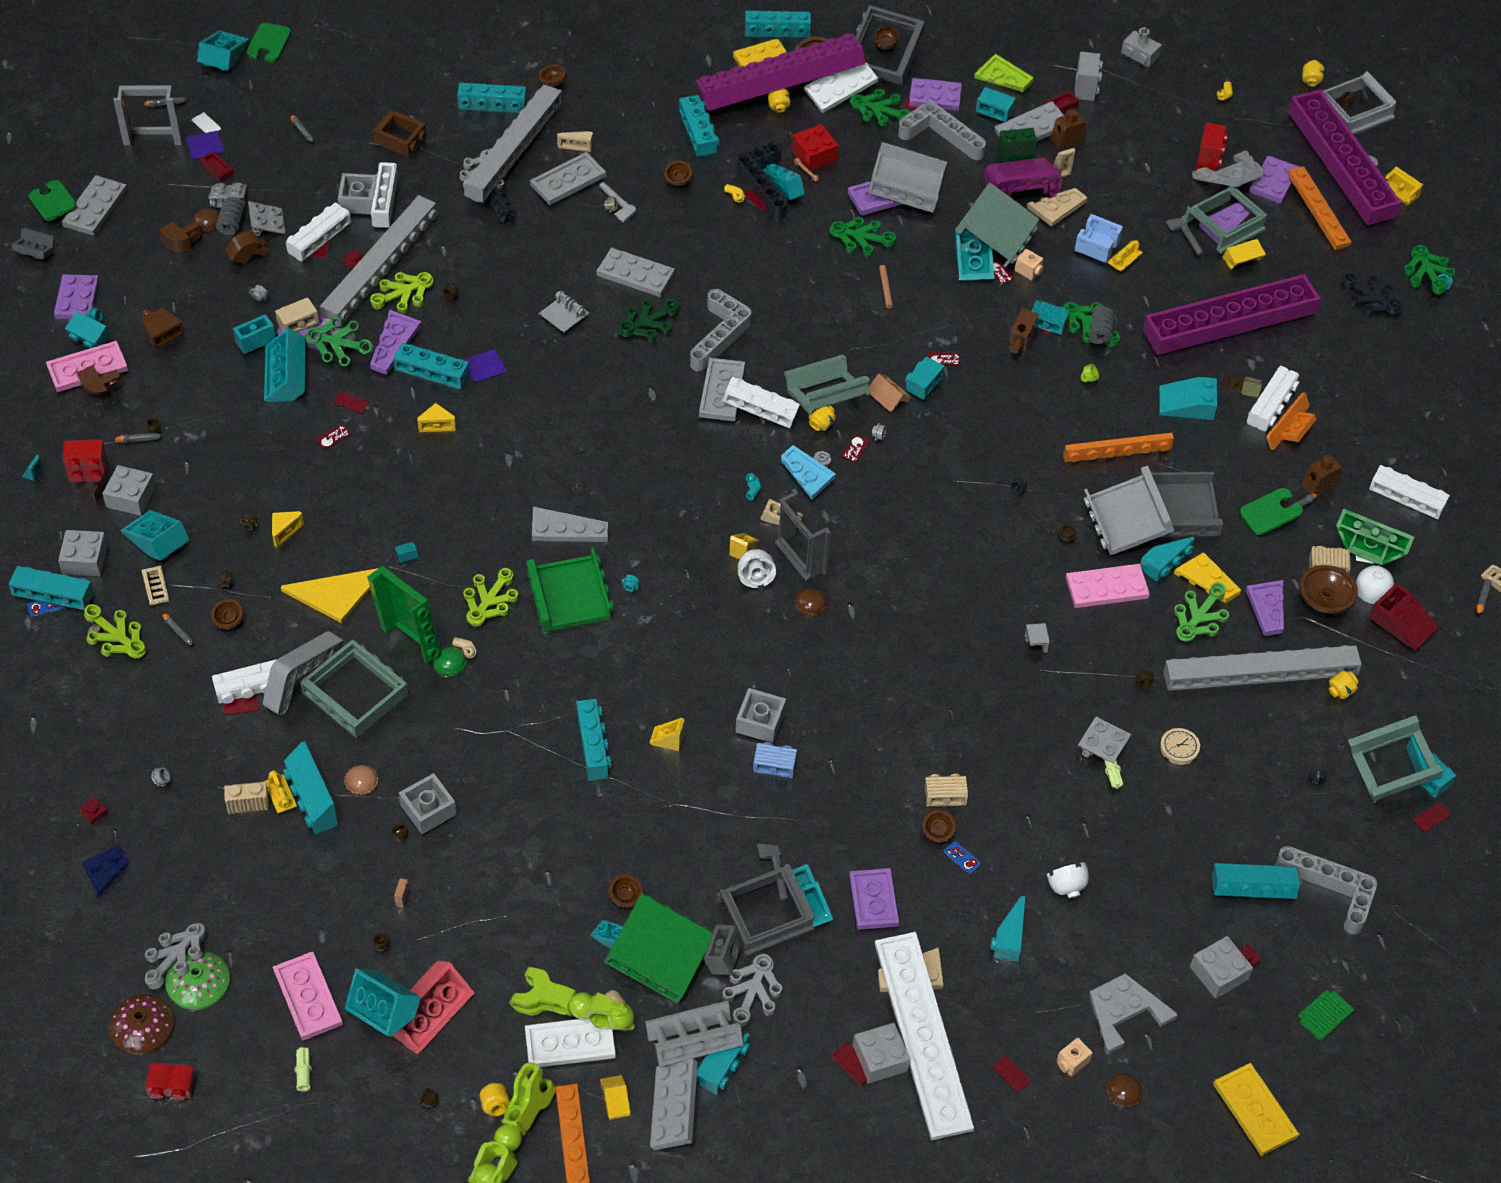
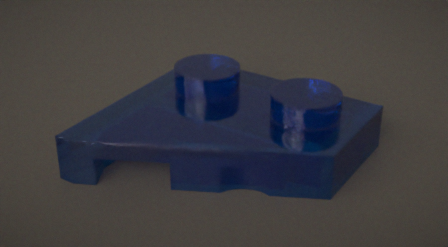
(105, 868)

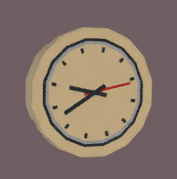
(1180, 746)

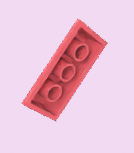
(441, 996)

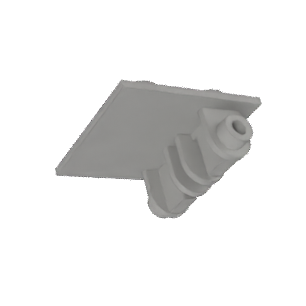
(221, 191)
(265, 218)
(564, 312)
(1103, 740)

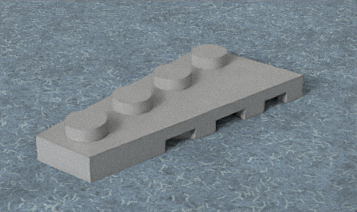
(560, 526)

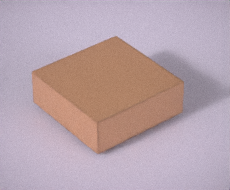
(401, 893)

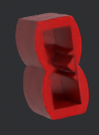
(170, 1081)

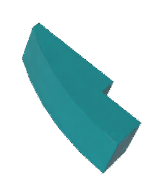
(813, 895)

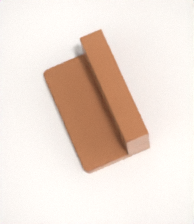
(887, 392)

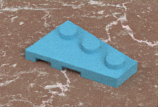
(807, 471)

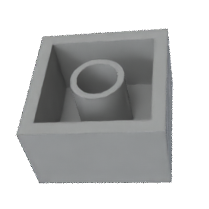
(1088, 76)
(357, 192)
(129, 490)
(83, 553)
(760, 715)
(427, 803)
(1221, 967)
(881, 1052)

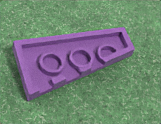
(396, 330)

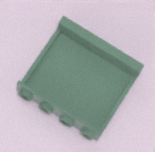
(1000, 222)

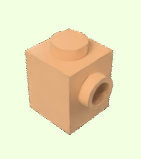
(1029, 264)
(1074, 1057)

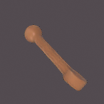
(797, 161)

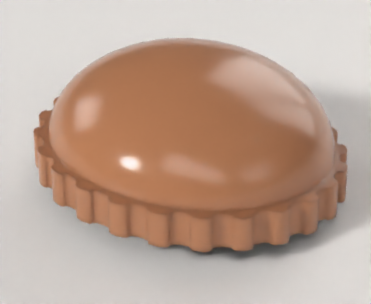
(361, 780)

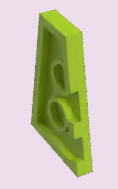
(1004, 74)

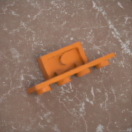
(1292, 424)

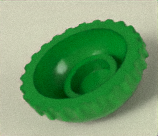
(450, 661)

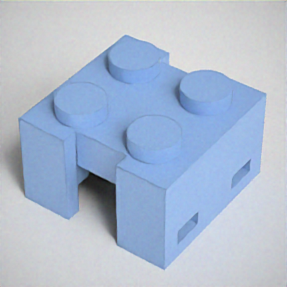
(1098, 238)

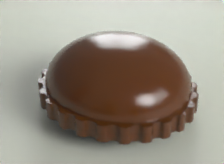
(552, 75)
(678, 173)
(207, 219)
(811, 602)
(227, 614)
(939, 826)
(625, 890)
(1124, 1090)

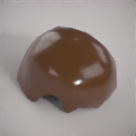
(886, 38)

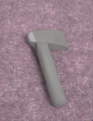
(627, 211)

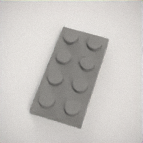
(1040, 119)
(568, 178)
(94, 205)
(635, 272)
(716, 382)
(674, 1104)

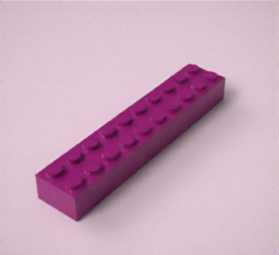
(780, 71)
(1344, 157)
(1231, 314)

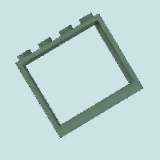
(352, 649)

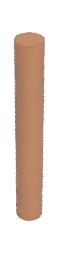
(886, 288)

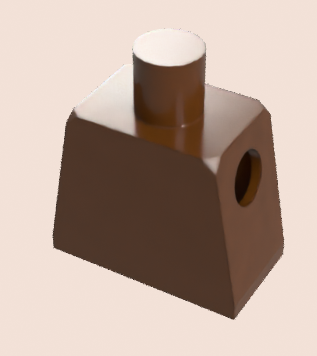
(1068, 129)
(161, 326)
(1023, 330)
(1322, 475)

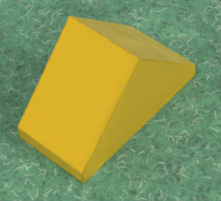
(436, 420)
(285, 525)
(741, 544)
(669, 735)
(615, 1097)

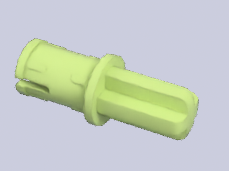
(1113, 772)
(303, 1069)

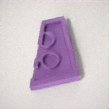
(1228, 219)
(1268, 606)

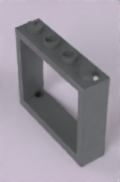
(898, 20)

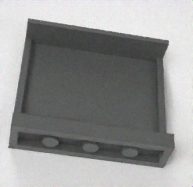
(1190, 503)

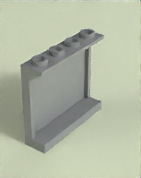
(907, 177)
(1129, 513)

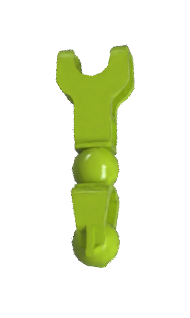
(552, 997)
(519, 1116)

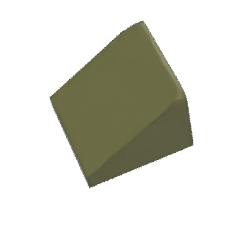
(1251, 387)

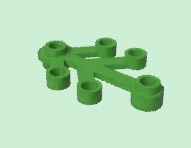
(1200, 615)

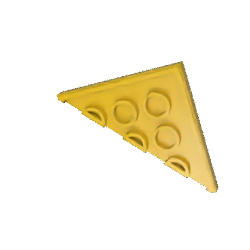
(332, 595)

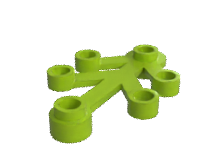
(422, 281)
(489, 599)
(115, 635)

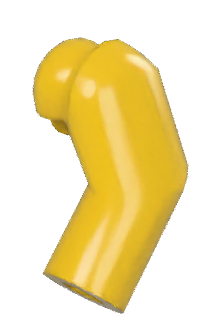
(1226, 92)
(736, 192)

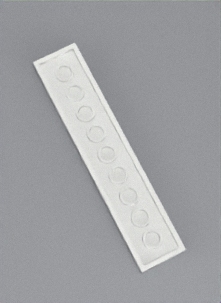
(924, 1036)

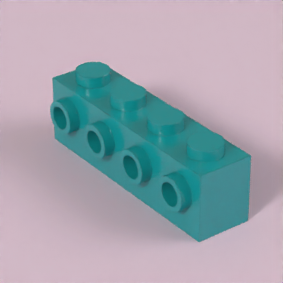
(781, 24)
(491, 97)
(698, 125)
(431, 365)
(51, 587)
(592, 739)
(1255, 881)

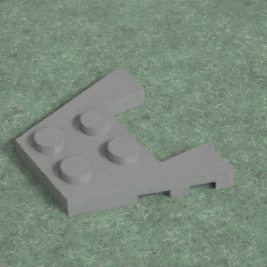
(1234, 175)
(1120, 1001)

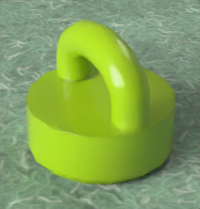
(1091, 373)

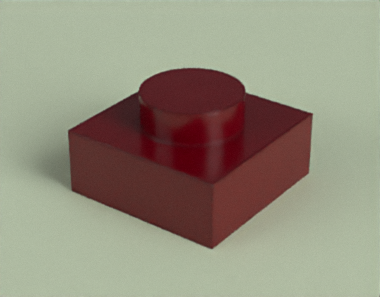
(352, 259)
(93, 810)
(1250, 955)

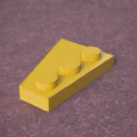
(1204, 573)

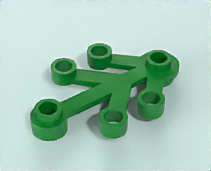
(861, 102)
(842, 230)
(1421, 254)
(1078, 311)
(337, 340)

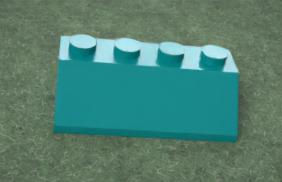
(285, 367)
(310, 789)
(381, 1001)

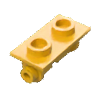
(1126, 256)
(280, 792)

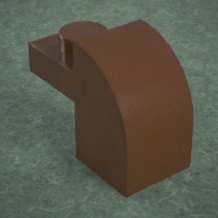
(180, 239)
(244, 245)
(94, 383)

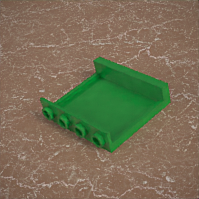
(569, 592)
(404, 608)
(659, 948)

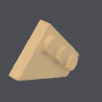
(1058, 207)
(933, 966)

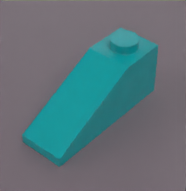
(1009, 934)

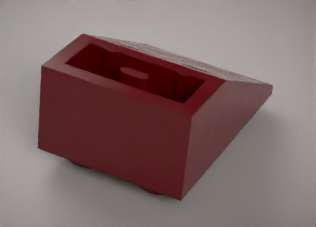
(1403, 617)

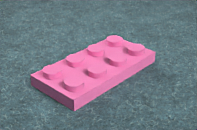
(103, 357)
(1107, 585)
(307, 996)

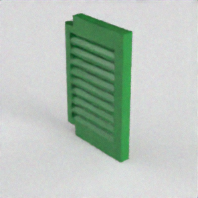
(1325, 1014)

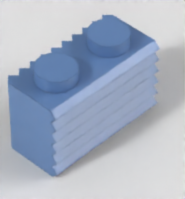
(775, 760)

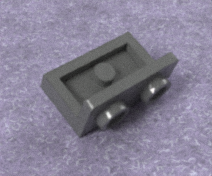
(34, 244)

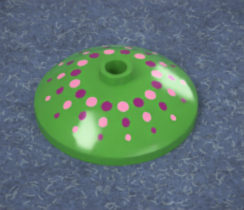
(199, 990)

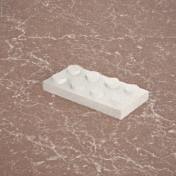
(840, 86)
(568, 1042)

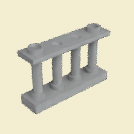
(696, 1044)

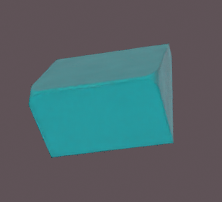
(33, 469)
(406, 552)

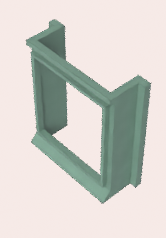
(1236, 235)
(823, 372)
(1385, 736)

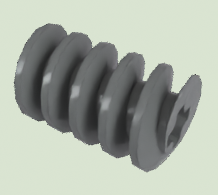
(230, 215)
(1102, 325)

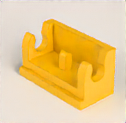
(1404, 185)
(1243, 252)

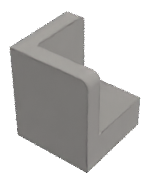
(1037, 635)

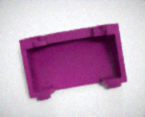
(1024, 176)

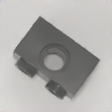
(723, 949)

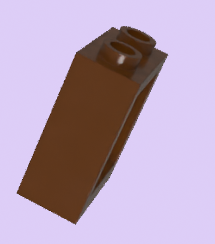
(406, 147)

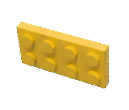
(1256, 1109)

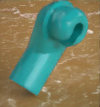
(754, 486)

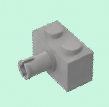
(1141, 47)

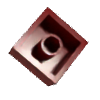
(815, 147)
(1212, 147)
(85, 460)

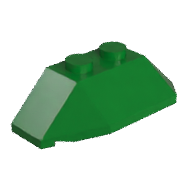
(1372, 539)

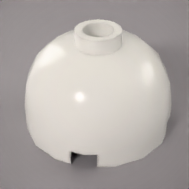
(756, 568)
(1373, 583)
(1069, 880)

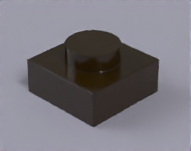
(1232, 384)

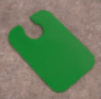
(269, 38)
(54, 203)
(1267, 513)

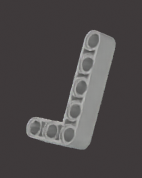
(944, 124)
(736, 321)
(294, 665)
(1334, 881)

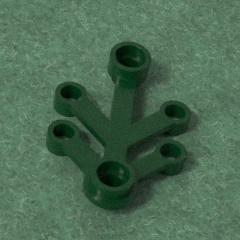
(628, 328)

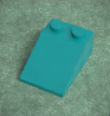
(221, 50)
(973, 257)
(1189, 398)
(156, 534)

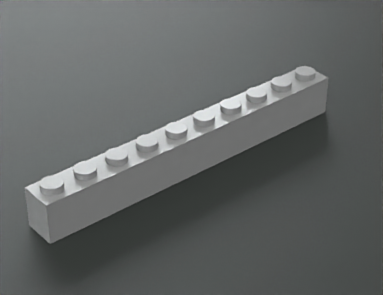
(512, 143)
(379, 259)
(1260, 667)

